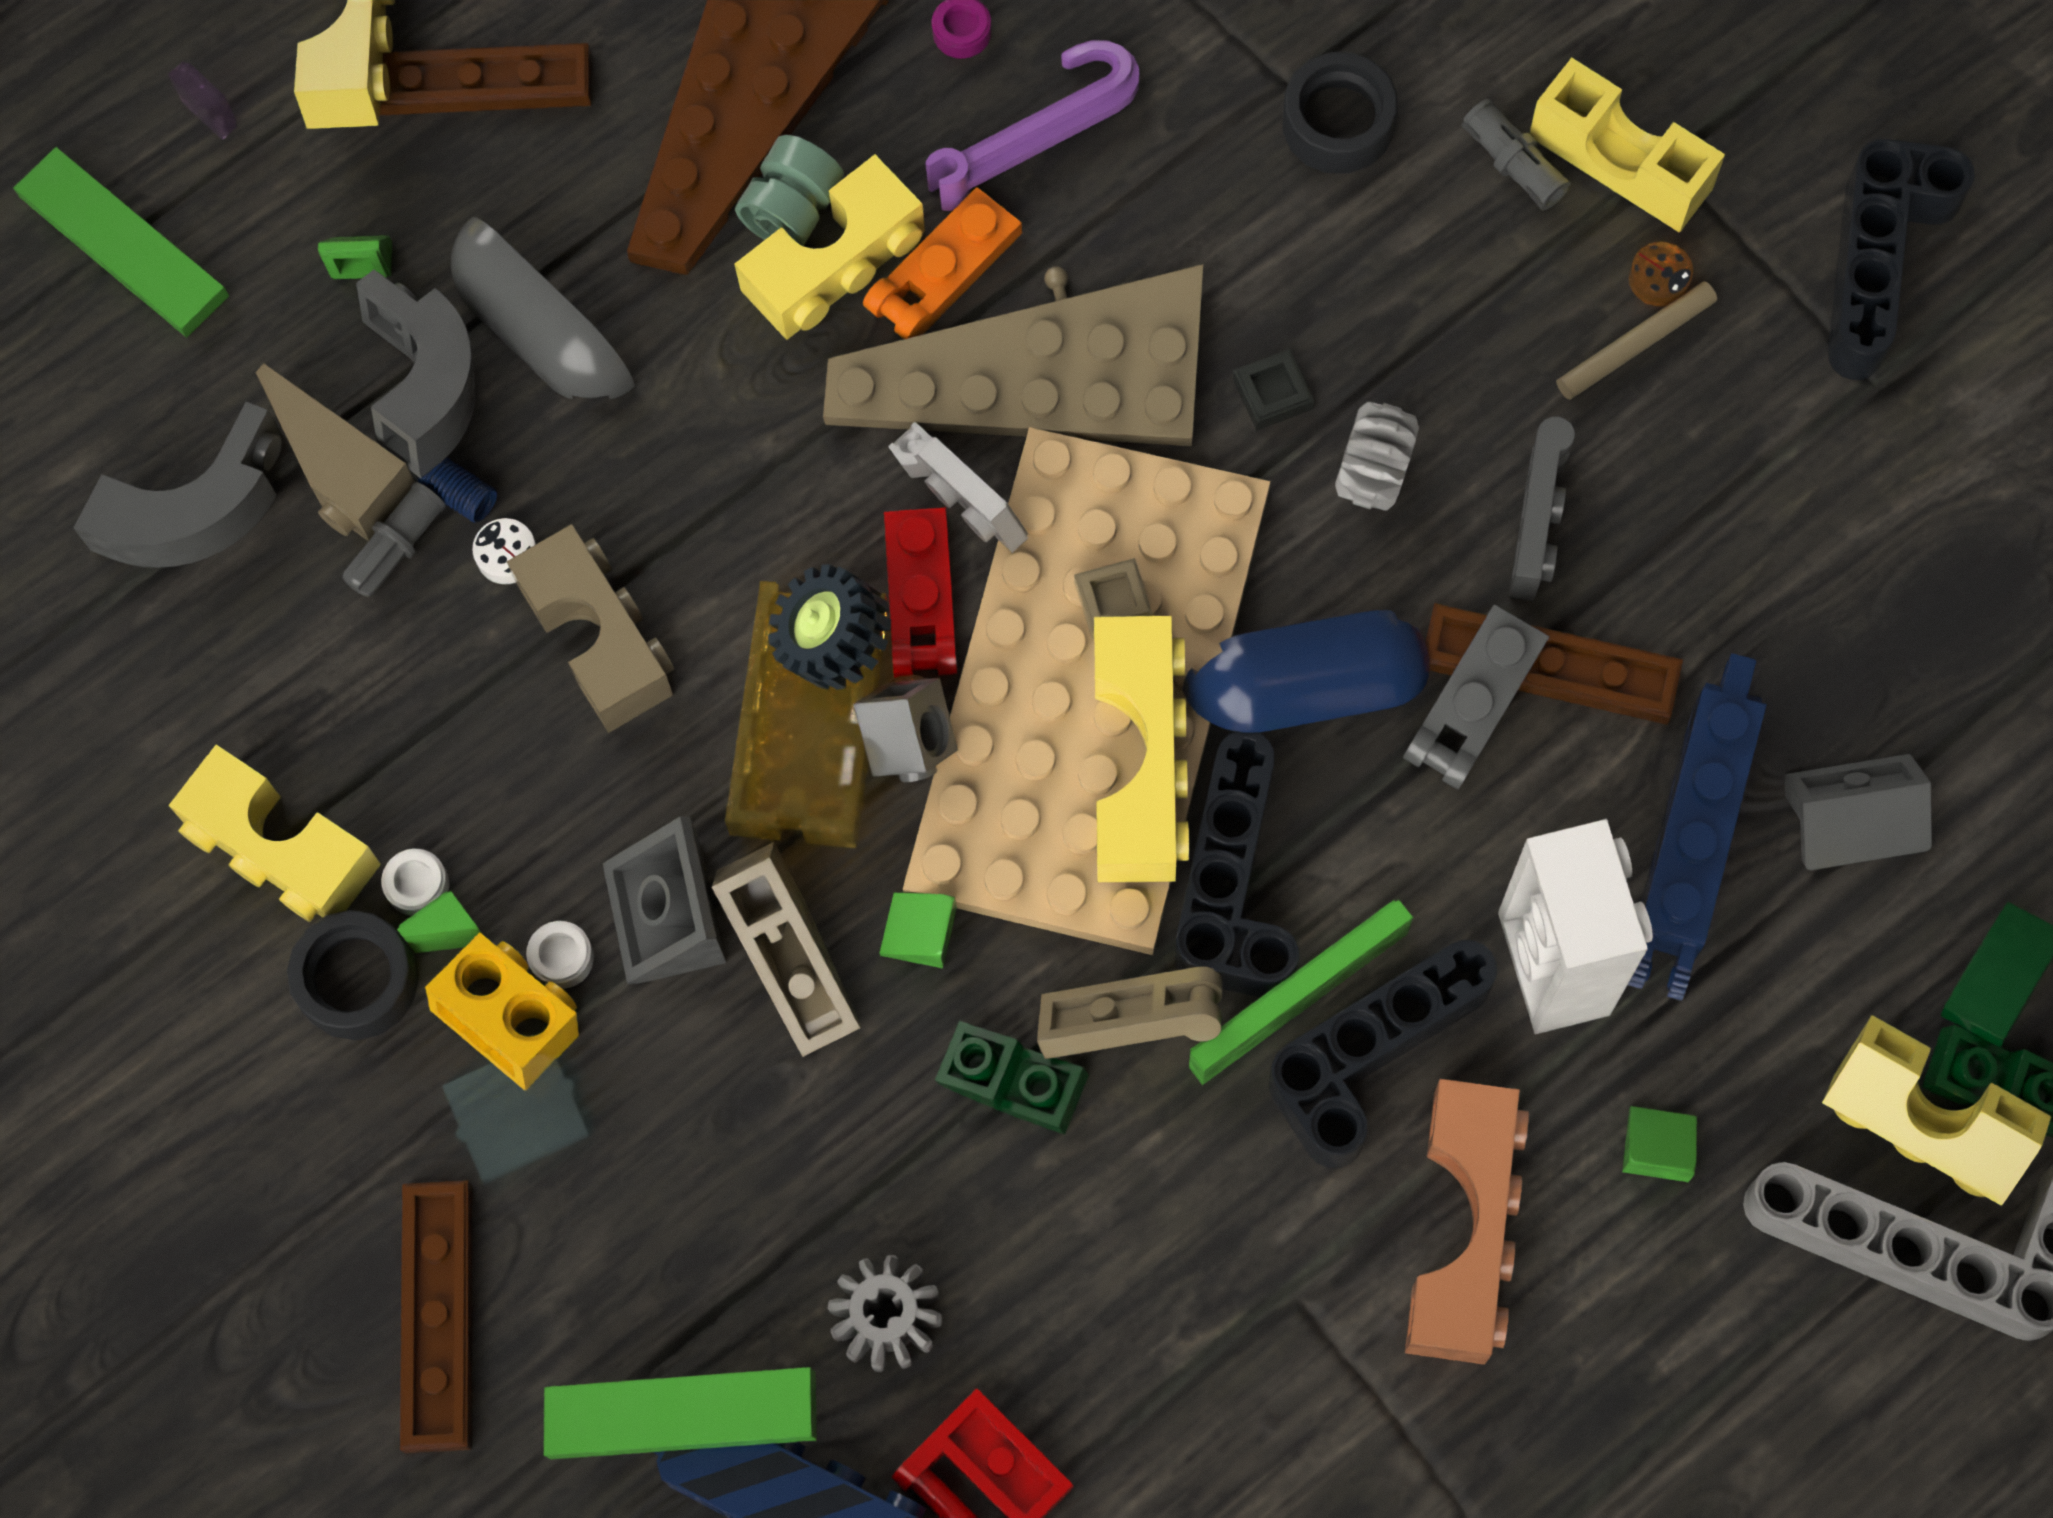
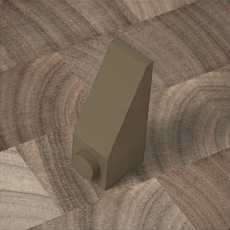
(345, 468)
(785, 948)

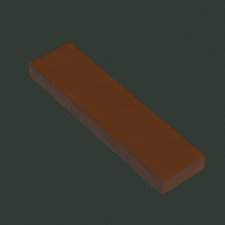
(488, 79)
(1571, 667)
(436, 1317)

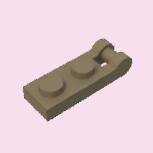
(1131, 1012)

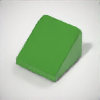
(356, 256)
(439, 926)
(919, 928)
(1660, 1144)

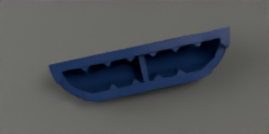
(1310, 672)

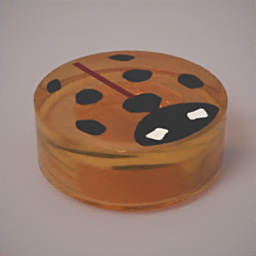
(1660, 273)

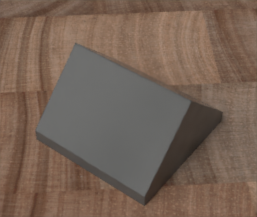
(663, 905)

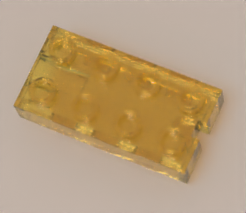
(797, 747)

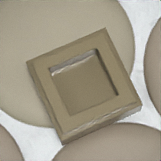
(1112, 592)

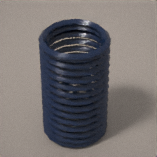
(461, 477)

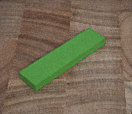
(121, 242)
(1300, 990)
(680, 1413)

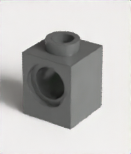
(906, 729)

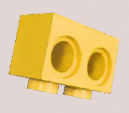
(491, 1019)

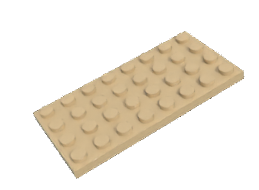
(1017, 802)

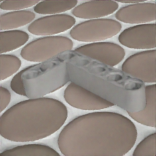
(1939, 1247)

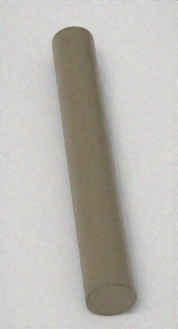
(1636, 340)

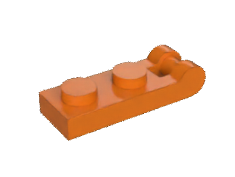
(944, 264)

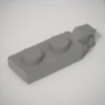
(955, 482)

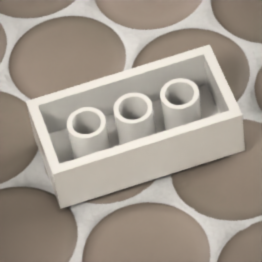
(1573, 925)

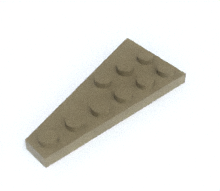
(1077, 367)

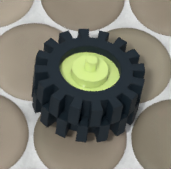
(829, 627)

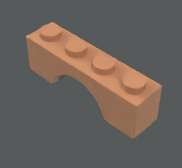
(1474, 1139)

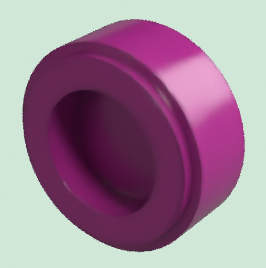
(961, 28)

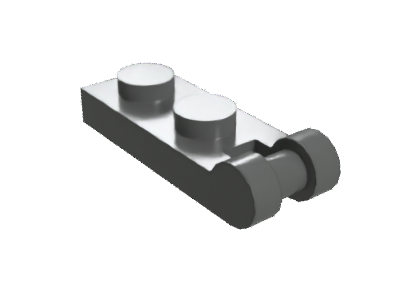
(1541, 506)
(1477, 694)

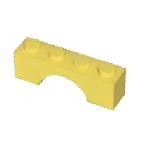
(342, 68)
(1138, 823)

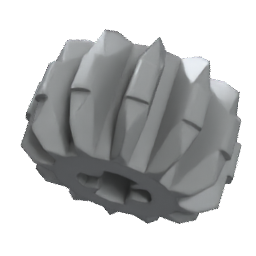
(1377, 456)
(870, 1296)

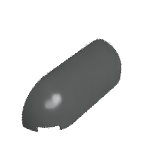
(534, 317)

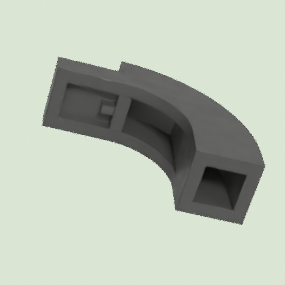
(436, 400)
(194, 519)

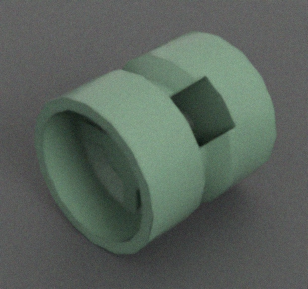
(792, 189)

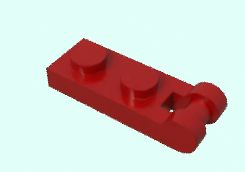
(920, 590)

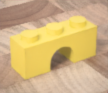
(1585, 125)
(800, 283)
(227, 808)
(1978, 1146)

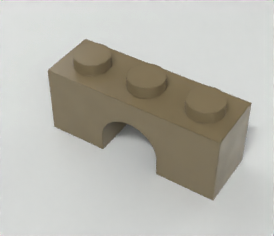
(568, 583)

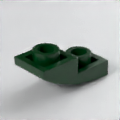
(2002, 975)
(1967, 1065)
(1011, 1078)

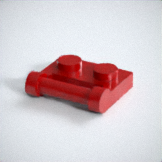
(991, 1457)

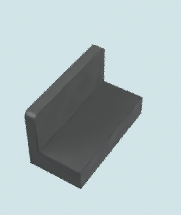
(1861, 811)

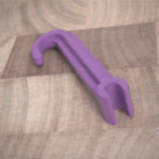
(961, 171)

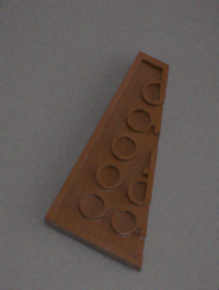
(743, 86)

